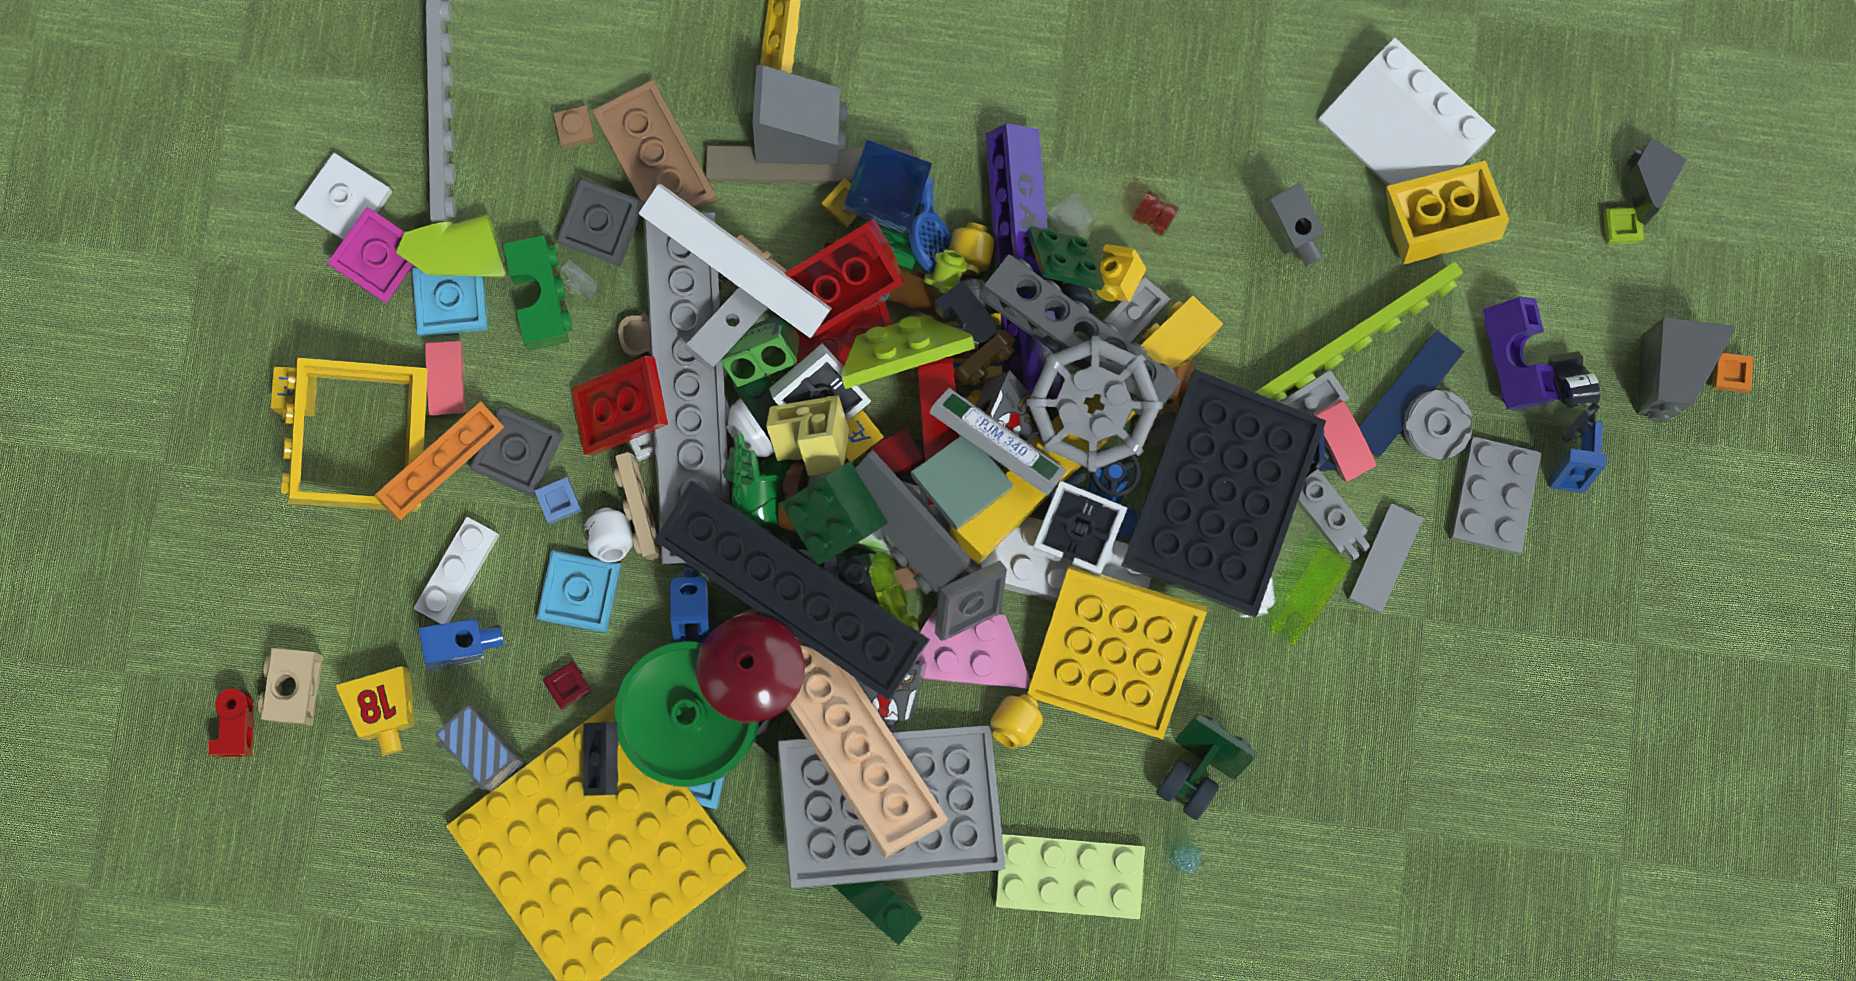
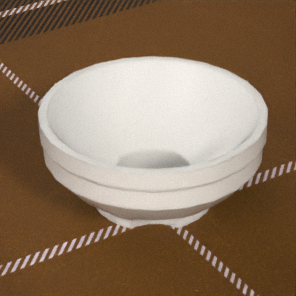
(743, 422)

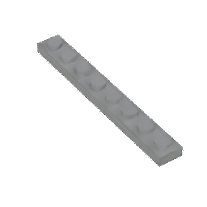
(440, 111)

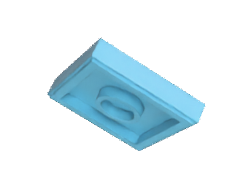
(449, 304)
(579, 591)

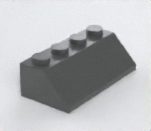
(912, 530)

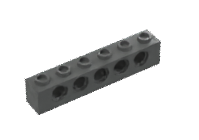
(1058, 335)

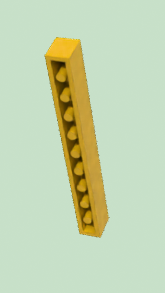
(1172, 343)

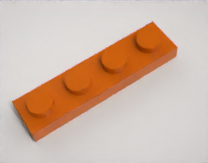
(439, 461)

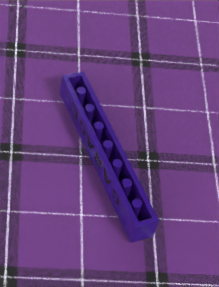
(1016, 205)

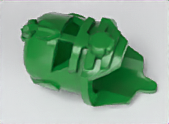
(753, 488)

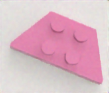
(976, 656)

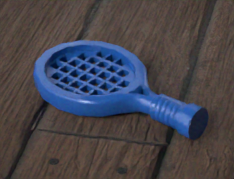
(916, 238)

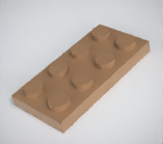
(652, 146)

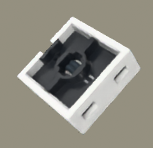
(819, 378)
(1086, 516)

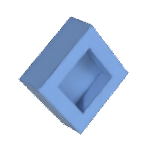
(558, 500)

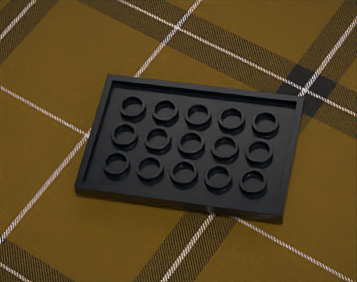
(1224, 493)

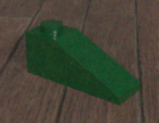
(882, 908)

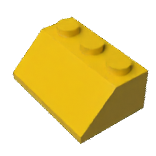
(1445, 212)

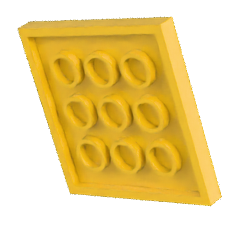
(1116, 651)

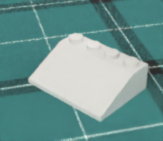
(1405, 119)

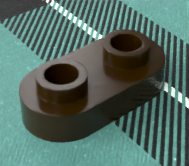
(974, 368)

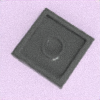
(600, 222)
(518, 453)
(970, 600)

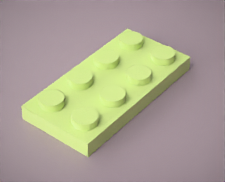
(1071, 877)

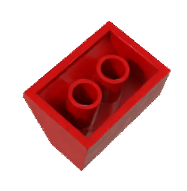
(850, 273)

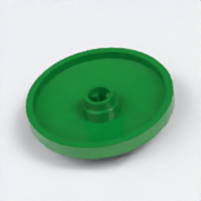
(671, 727)

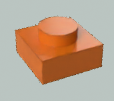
(1733, 373)

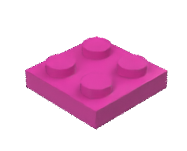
(370, 256)

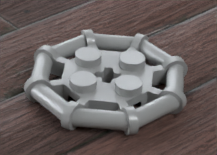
(1101, 423)

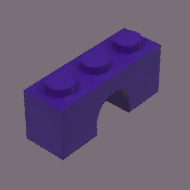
(1509, 328)

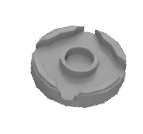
(1437, 424)

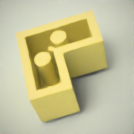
(811, 432)

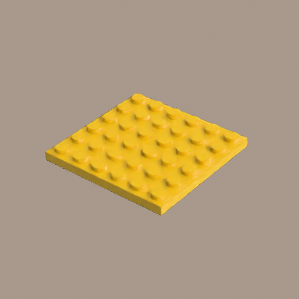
(593, 872)

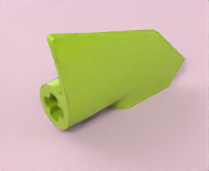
(454, 249)

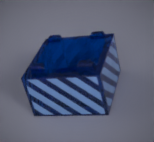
(887, 187)

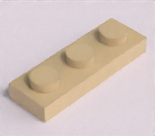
(637, 506)

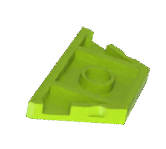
(902, 347)

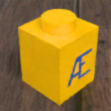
(282, 395)
(861, 437)

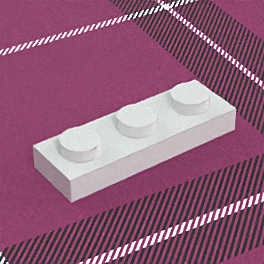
(456, 571)

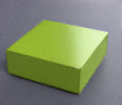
(1622, 226)

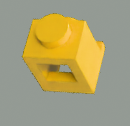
(1121, 273)

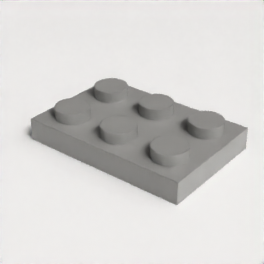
(1495, 495)

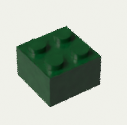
(834, 513)

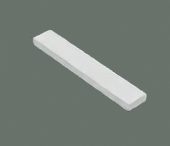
(735, 260)

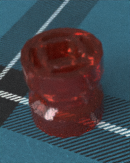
(1155, 213)

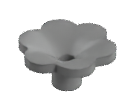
(1160, 429)

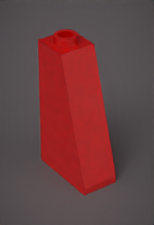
(933, 381)

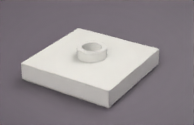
(341, 196)

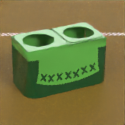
(770, 332)

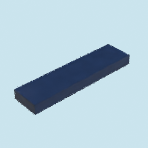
(1419, 377)

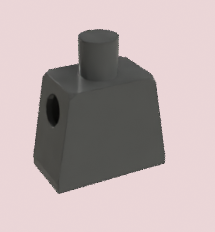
(1289, 211)

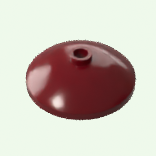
(753, 692)

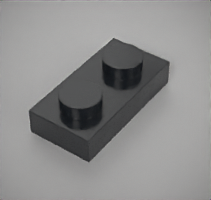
(600, 759)

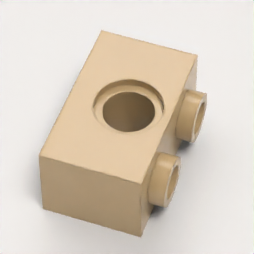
(301, 704)

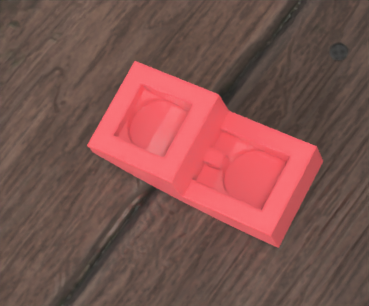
(445, 377)
(1345, 441)

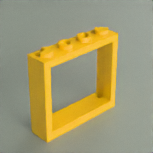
(294, 415)

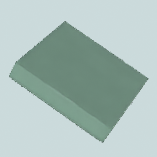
(961, 481)

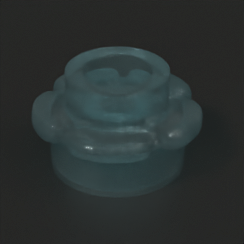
(1187, 858)

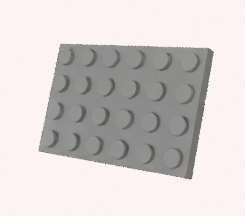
(832, 846)

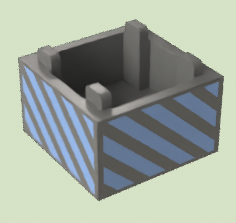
(480, 748)

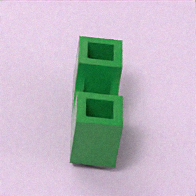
(545, 321)

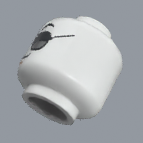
(608, 535)

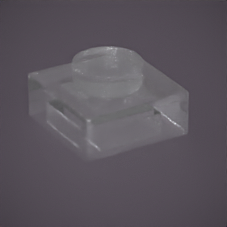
(1071, 216)
(578, 281)

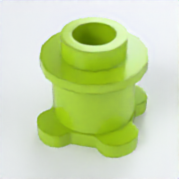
(947, 270)

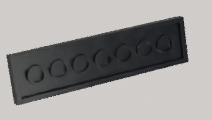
(792, 590)

